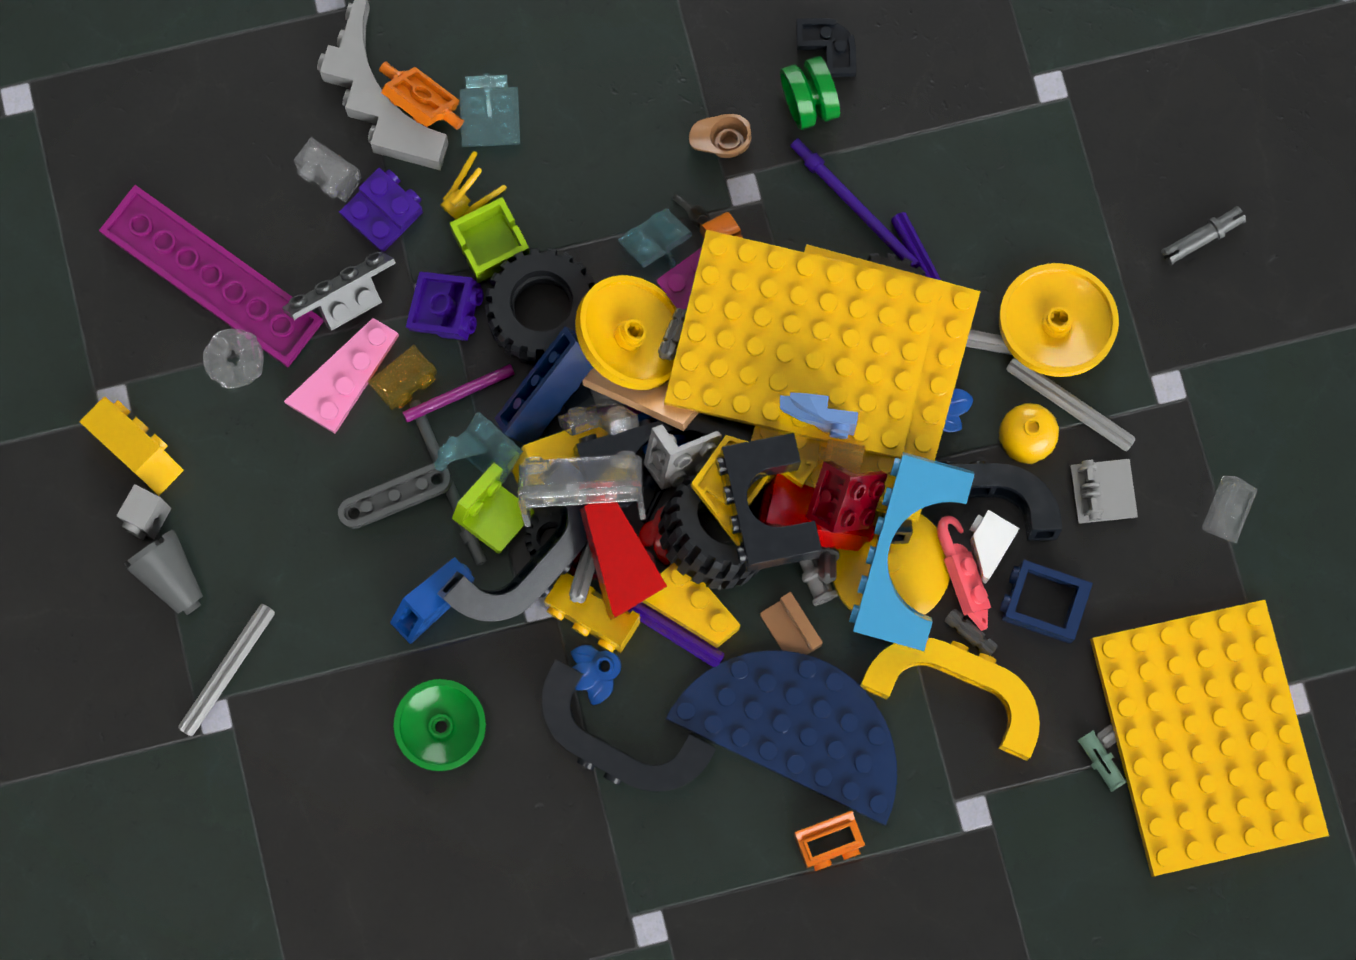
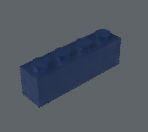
(545, 389)

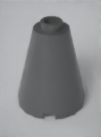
(167, 573)

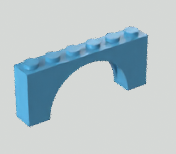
(916, 485)

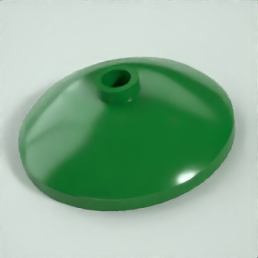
(434, 703)

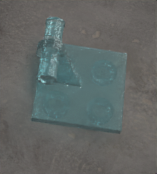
(489, 112)
(655, 238)
(482, 446)

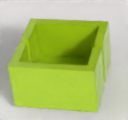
(488, 238)

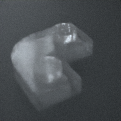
(610, 417)

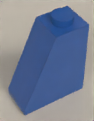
(423, 605)

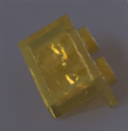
(403, 378)

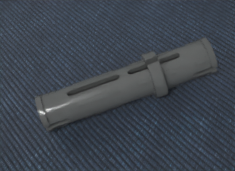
(1212, 230)

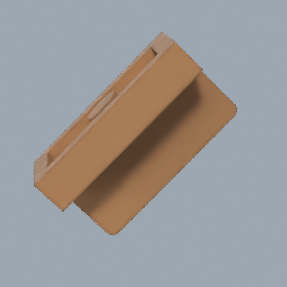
(791, 626)

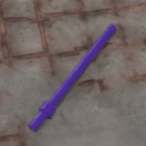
(815, 164)

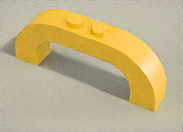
(979, 671)

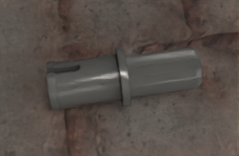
(828, 564)

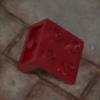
(845, 499)

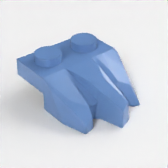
(814, 411)

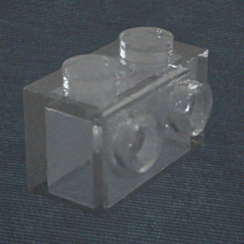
(327, 169)

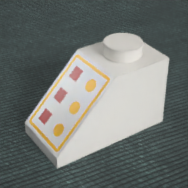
(990, 542)

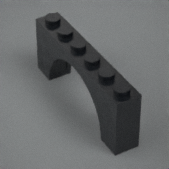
(639, 436)

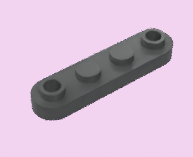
(394, 496)

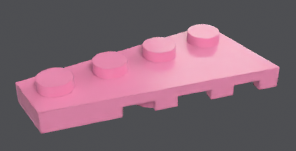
(341, 380)

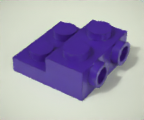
(382, 209)
(445, 305)

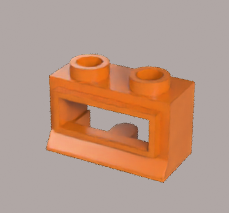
(825, 828)

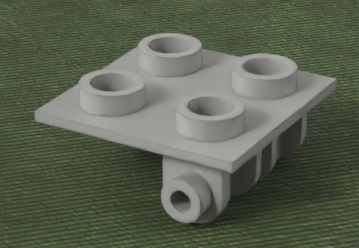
(1103, 490)

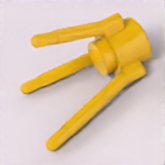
(456, 201)

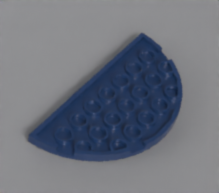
(799, 723)

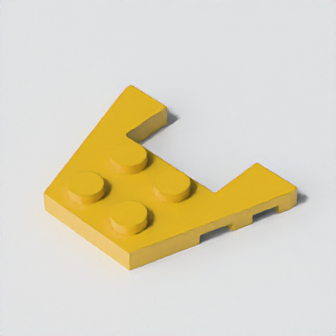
(710, 485)

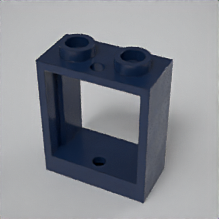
(1075, 611)

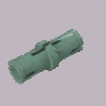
(1089, 743)

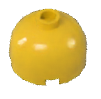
(1028, 433)

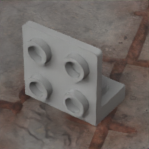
(673, 463)

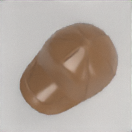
(722, 135)

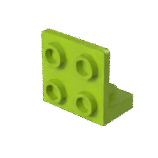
(490, 511)

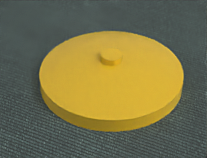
(1058, 320)
(622, 329)
(914, 568)

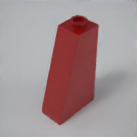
(787, 505)
(620, 559)

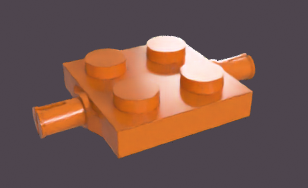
(420, 96)

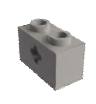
(143, 513)

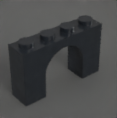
(762, 544)

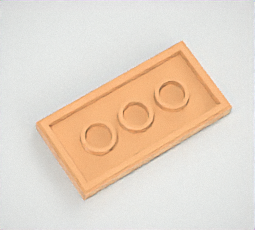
(646, 401)

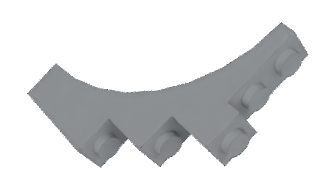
(394, 132)

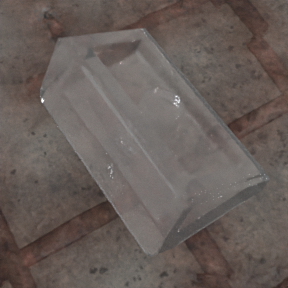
(1229, 508)

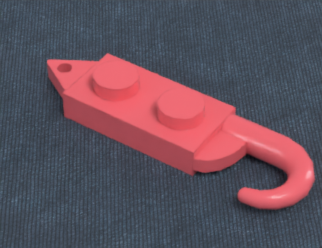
(964, 574)

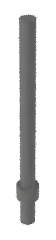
(452, 494)

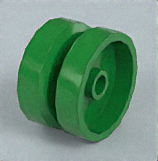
(810, 92)

